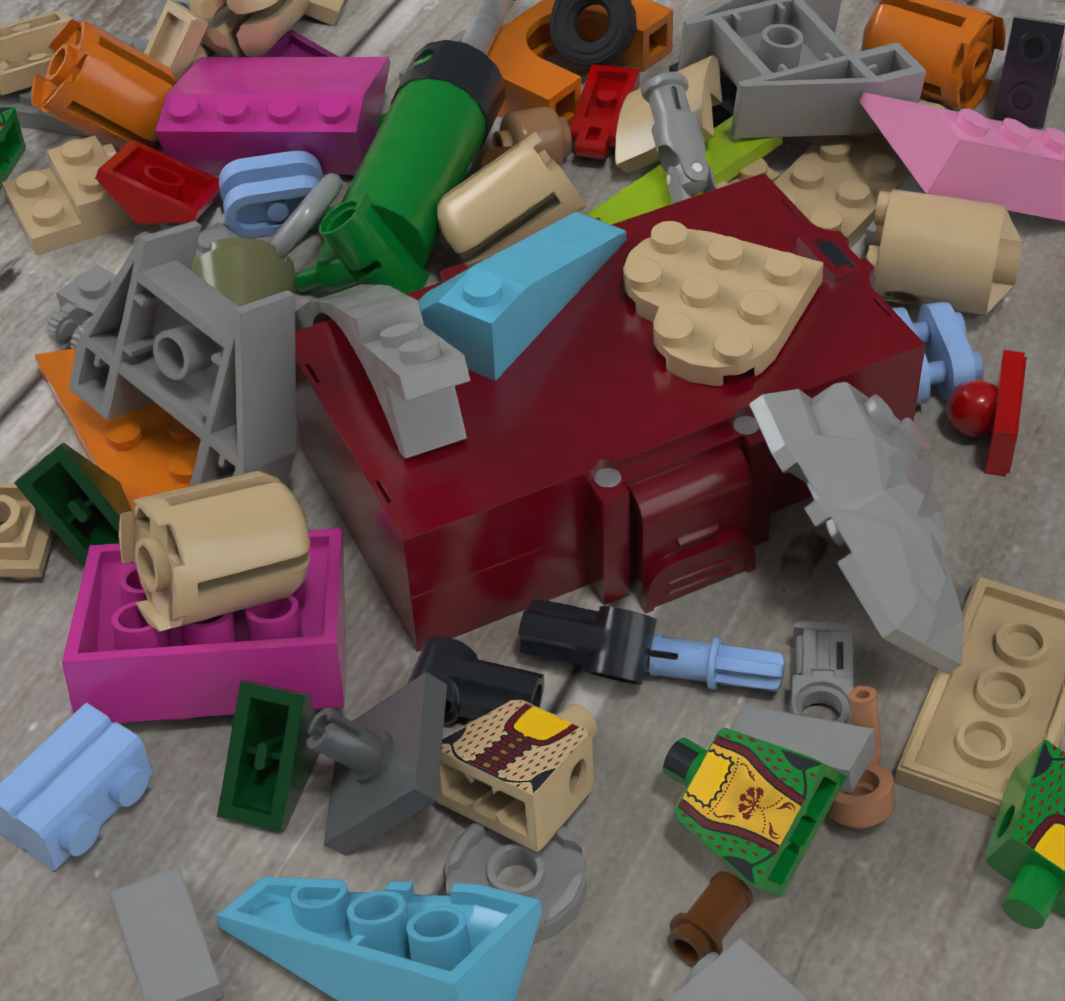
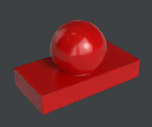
(985, 409)

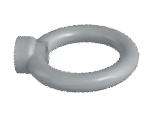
(306, 214)

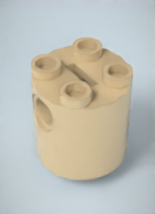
(943, 251)

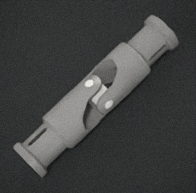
(678, 137)

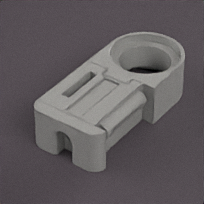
(822, 667)

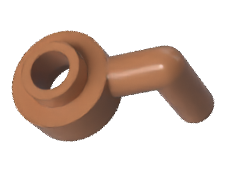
(874, 794)

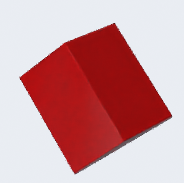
(157, 186)

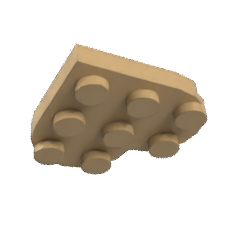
(717, 299)

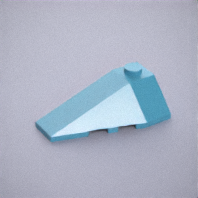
(515, 294)
(390, 940)

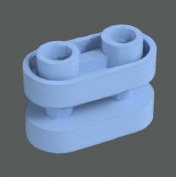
(266, 190)
(947, 353)

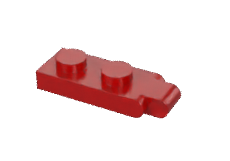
(599, 109)

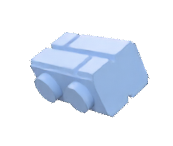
(72, 787)

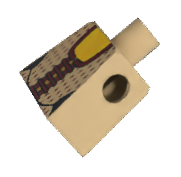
(519, 770)

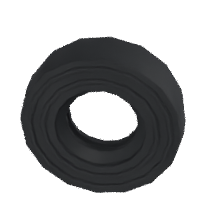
(605, 50)

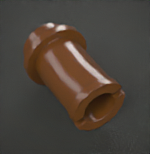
(709, 918)

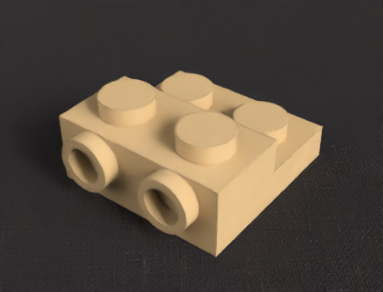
(66, 200)

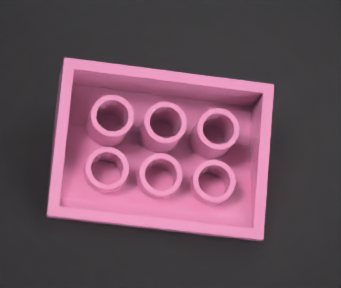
(975, 155)

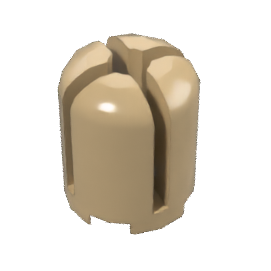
(246, 26)
(506, 202)
(215, 548)

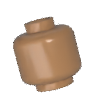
(545, 122)

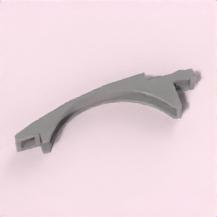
(404, 360)

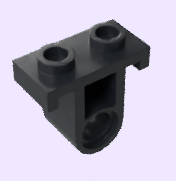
(1030, 70)

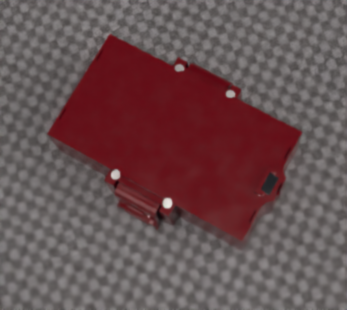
(587, 445)

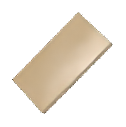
(994, 704)

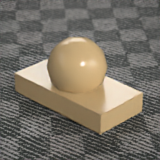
(177, 38)

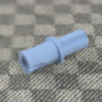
(717, 663)

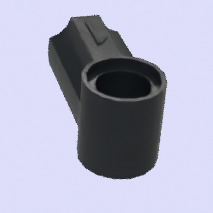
(604, 642)
(474, 684)

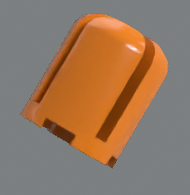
(947, 40)
(103, 86)

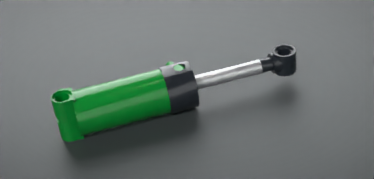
(418, 155)

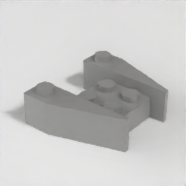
(794, 67)
(196, 355)

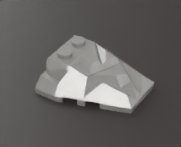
(878, 500)

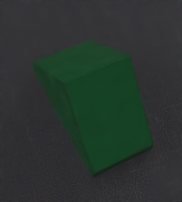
(75, 499)
(267, 756)

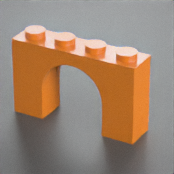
(539, 83)

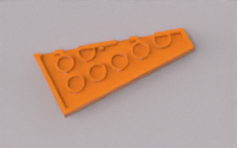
(140, 448)

